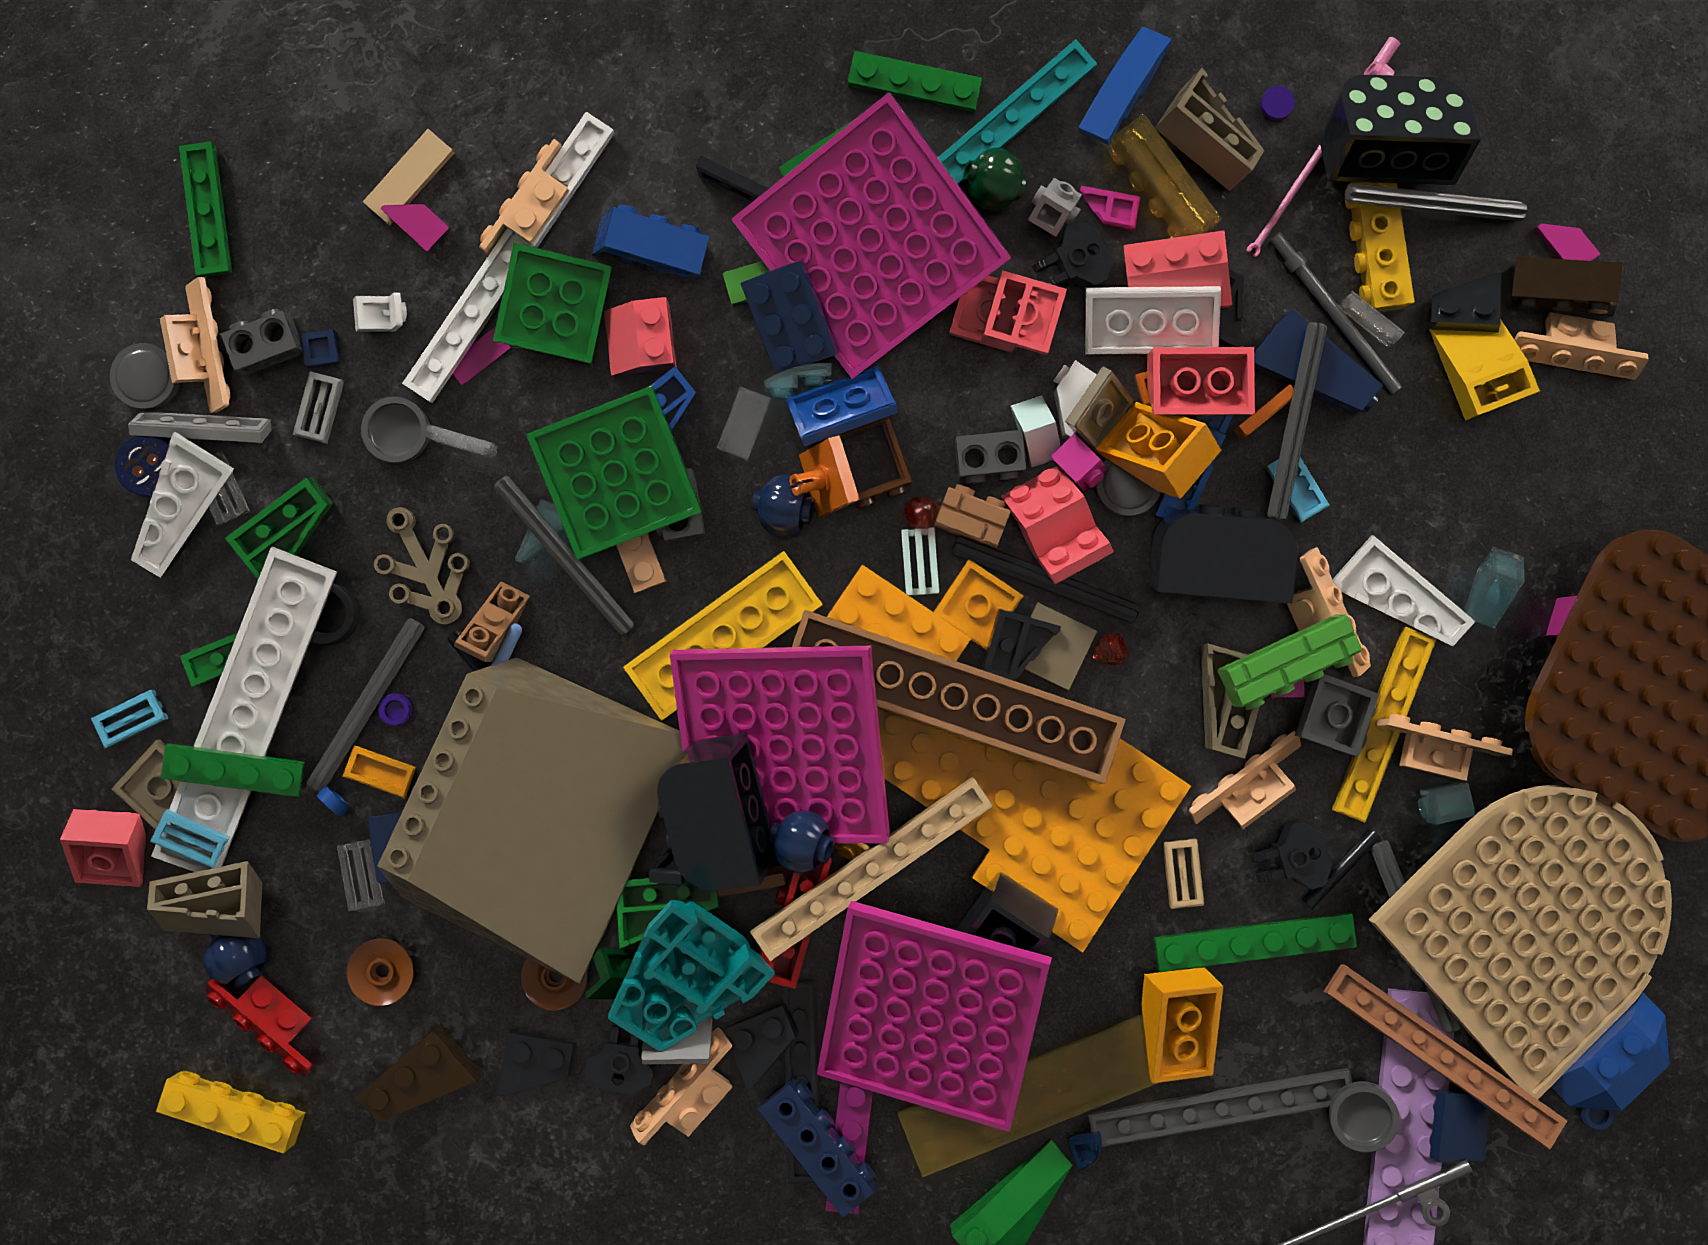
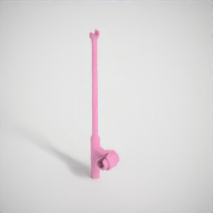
(1378, 67)

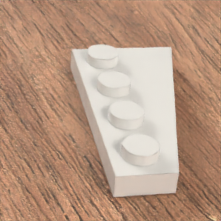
(181, 497)
(1393, 587)

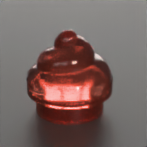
(921, 512)
(1111, 649)

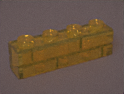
(1163, 179)

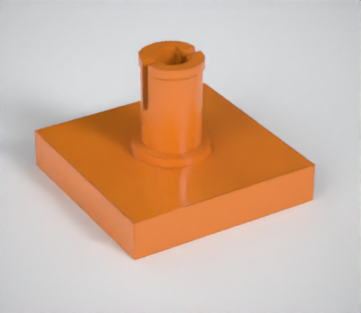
(826, 477)

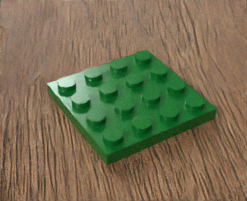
(614, 472)

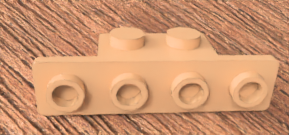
(532, 204)
(1581, 346)
(194, 347)
(1322, 602)
(1439, 751)
(1253, 788)
(686, 1096)

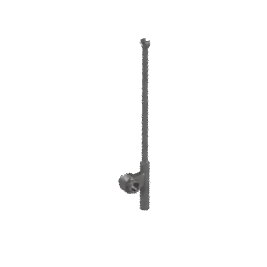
(1423, 1189)

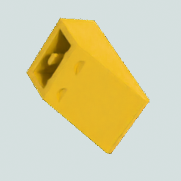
(1484, 369)

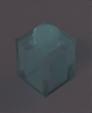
(1446, 803)

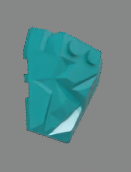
(685, 974)

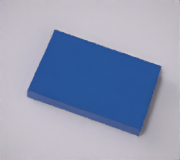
(841, 406)

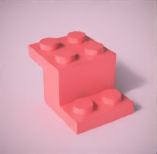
(1009, 313)
(1057, 524)

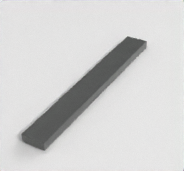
(1218, 1108)

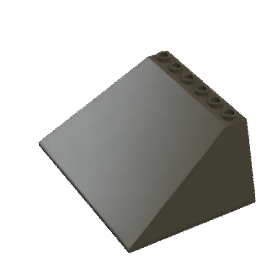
(531, 813)

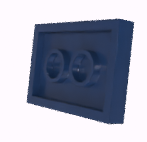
(789, 317)

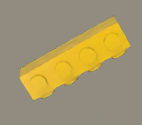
(1381, 254)
(231, 1111)

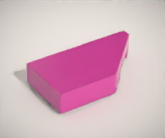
(1111, 207)
(417, 222)
(1567, 242)

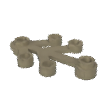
(427, 570)

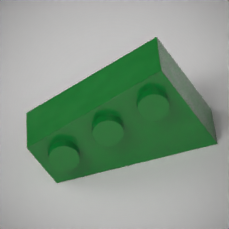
(281, 525)
(644, 900)

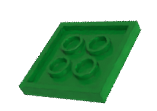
(552, 303)

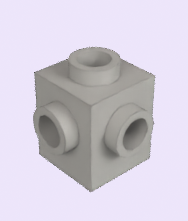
(1055, 206)

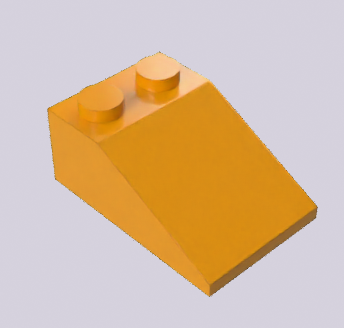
(1160, 449)
(1181, 1023)

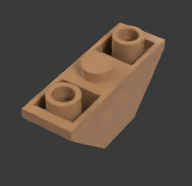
(490, 624)

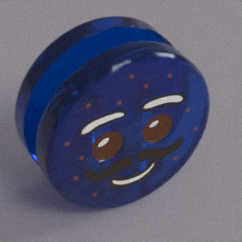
(140, 464)

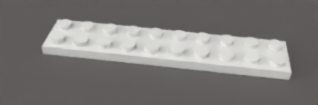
(253, 690)

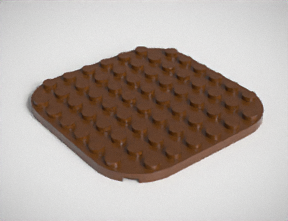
(1629, 686)

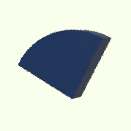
(1085, 1148)

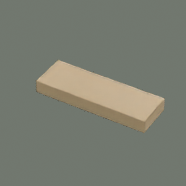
(410, 174)

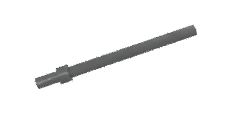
(1296, 263)

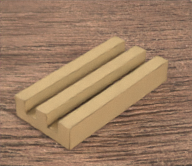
(1170, 875)

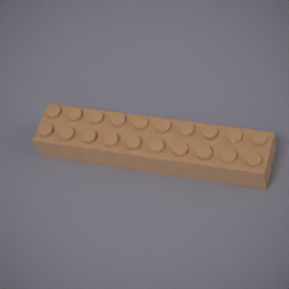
(978, 703)

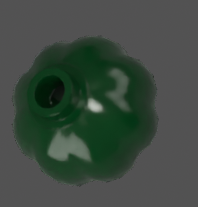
(995, 179)

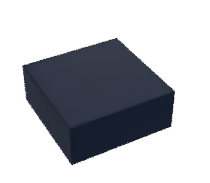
(320, 348)

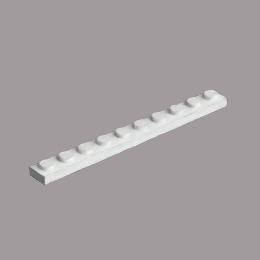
(488, 284)

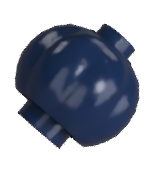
(780, 510)
(802, 841)
(234, 960)

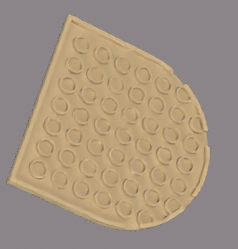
(1536, 926)

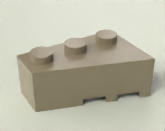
(1225, 725)

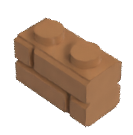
(972, 516)

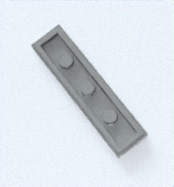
(200, 426)

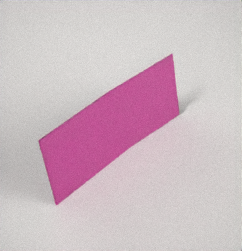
(479, 357)

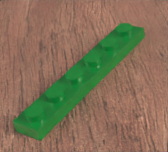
(1255, 942)

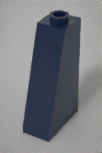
(1339, 377)

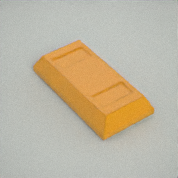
(379, 771)

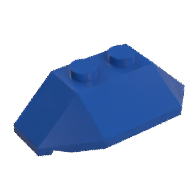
(1619, 1062)

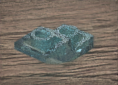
(788, 381)

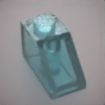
(1495, 586)

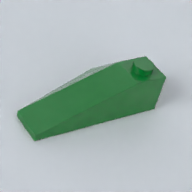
(1016, 1203)

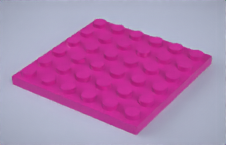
(877, 232)
(806, 723)
(932, 1015)

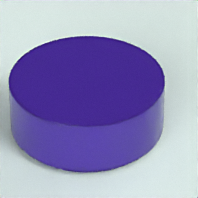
(1277, 103)
(396, 709)

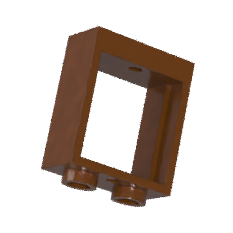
(892, 488)

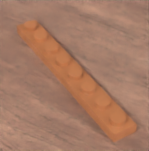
(1445, 1056)

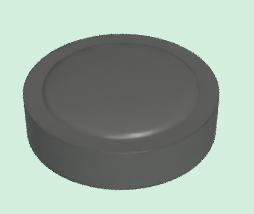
(143, 377)
(395, 430)
(1124, 493)
(1364, 1116)

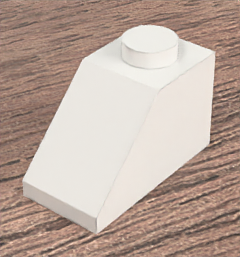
(1071, 387)

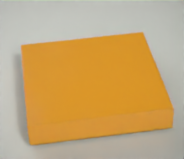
(974, 602)

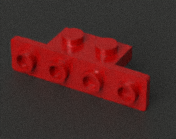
(268, 1016)

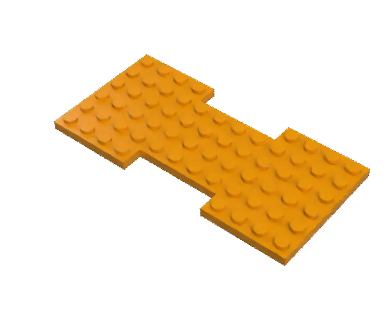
(1045, 827)

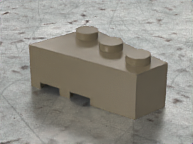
(1209, 133)
(209, 901)

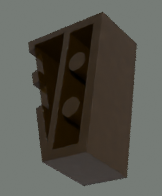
(1567, 285)
(421, 1075)

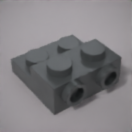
(1337, 715)

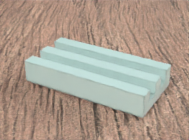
(918, 533)

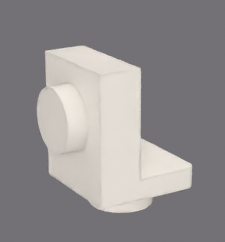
(379, 313)

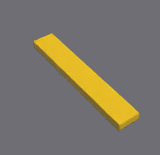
(1394, 697)

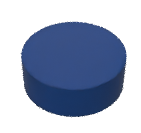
(333, 801)

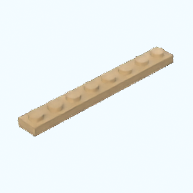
(870, 869)

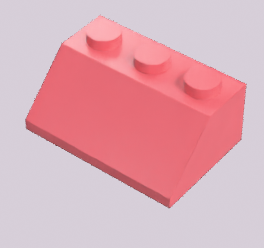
(1181, 263)
(1201, 380)

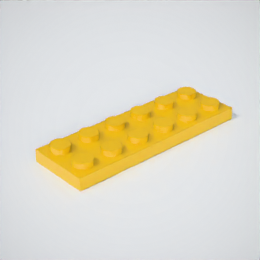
(743, 617)

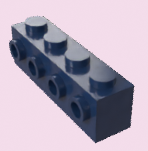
(819, 1147)

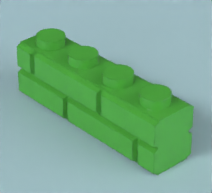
(1289, 661)

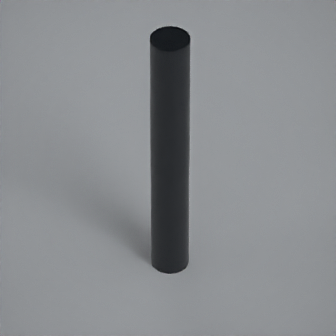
(1342, 868)

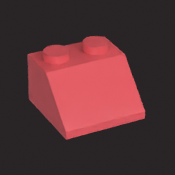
(640, 337)
(105, 847)

